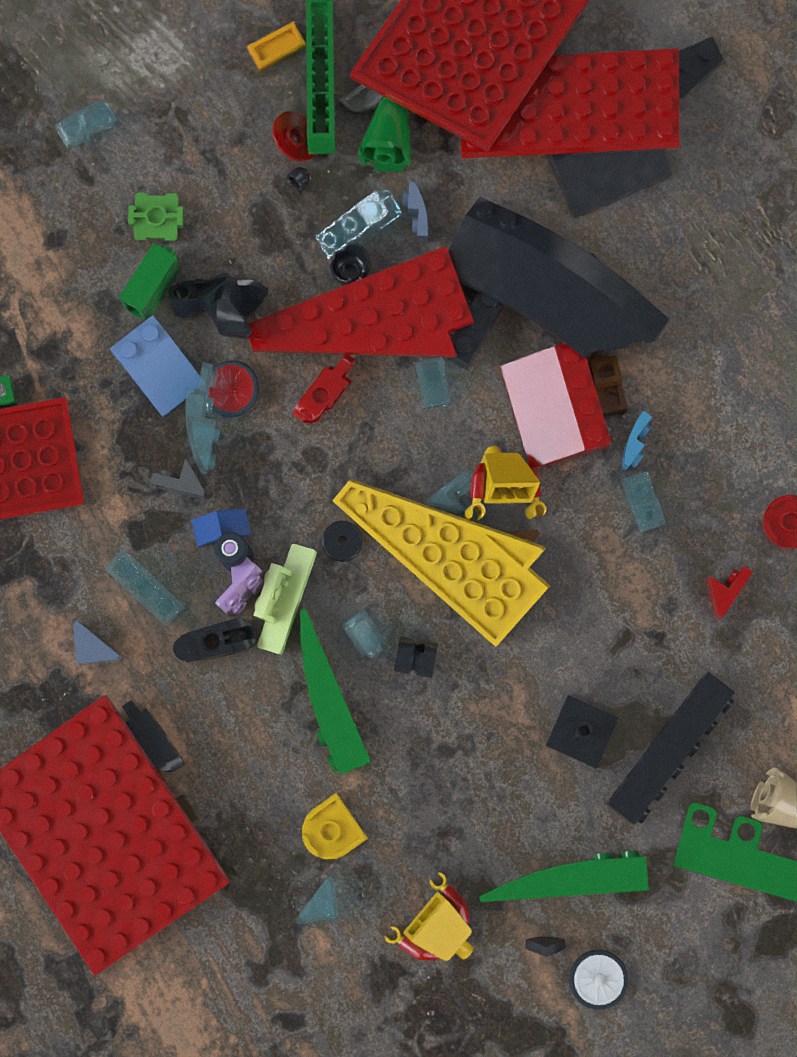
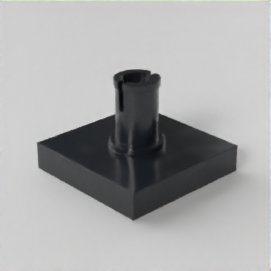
(581, 731)

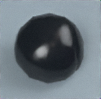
(350, 264)

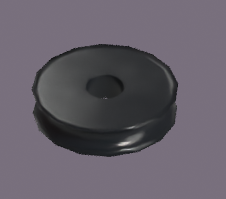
(337, 530)

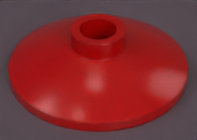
(290, 135)

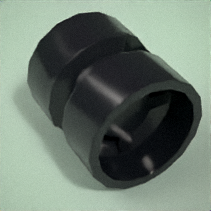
(415, 657)

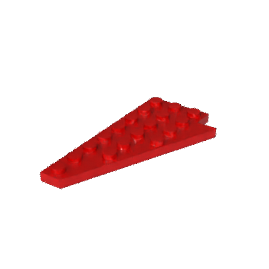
(385, 314)

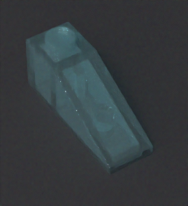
(363, 634)

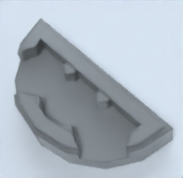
(361, 100)

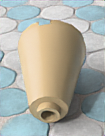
(776, 799)

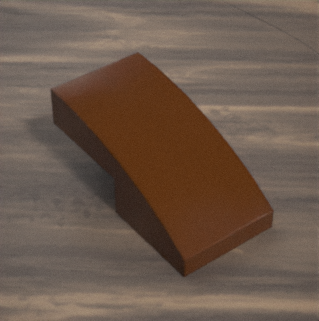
(608, 385)

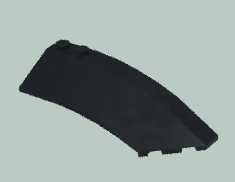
(551, 281)

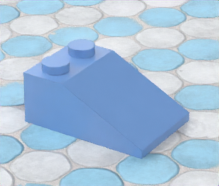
(156, 365)

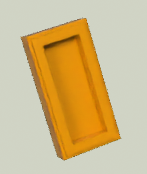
(276, 46)

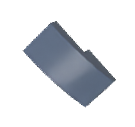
(414, 201)

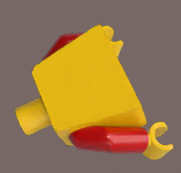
(505, 480)
(438, 928)

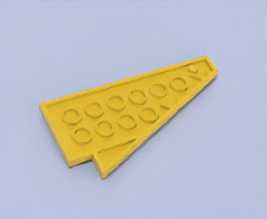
(465, 563)

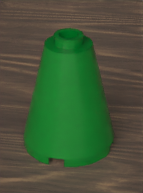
(387, 138)

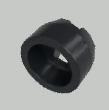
(298, 178)

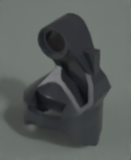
(222, 298)

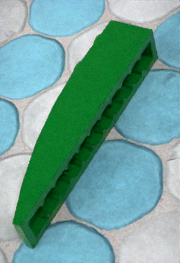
(320, 77)
(330, 708)
(577, 878)

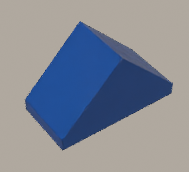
(213, 525)

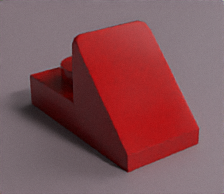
(723, 596)

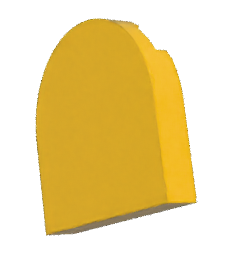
(331, 830)

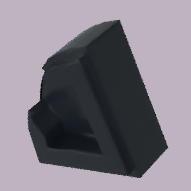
(545, 945)

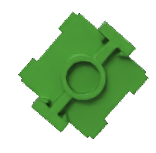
(156, 217)

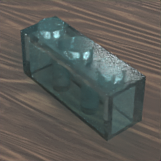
(145, 588)

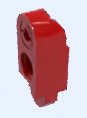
(324, 392)

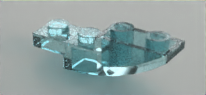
(200, 430)

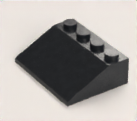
(603, 177)

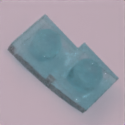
(85, 122)
(643, 501)

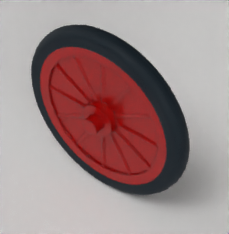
(235, 389)

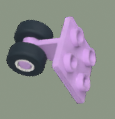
(246, 576)

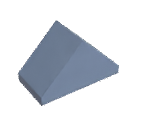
(90, 648)

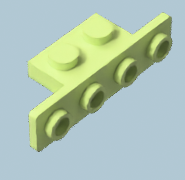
(282, 597)

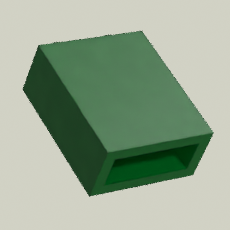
(150, 281)

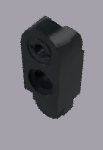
(192, 646)
(152, 738)

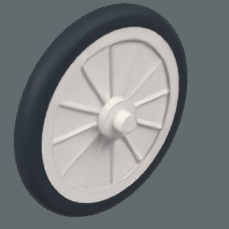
(598, 979)

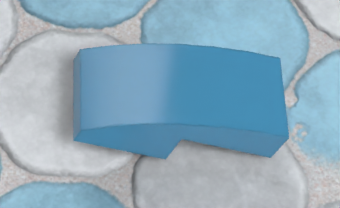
(632, 449)

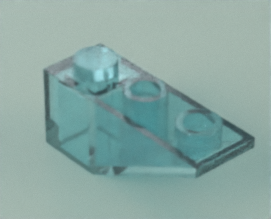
(359, 222)

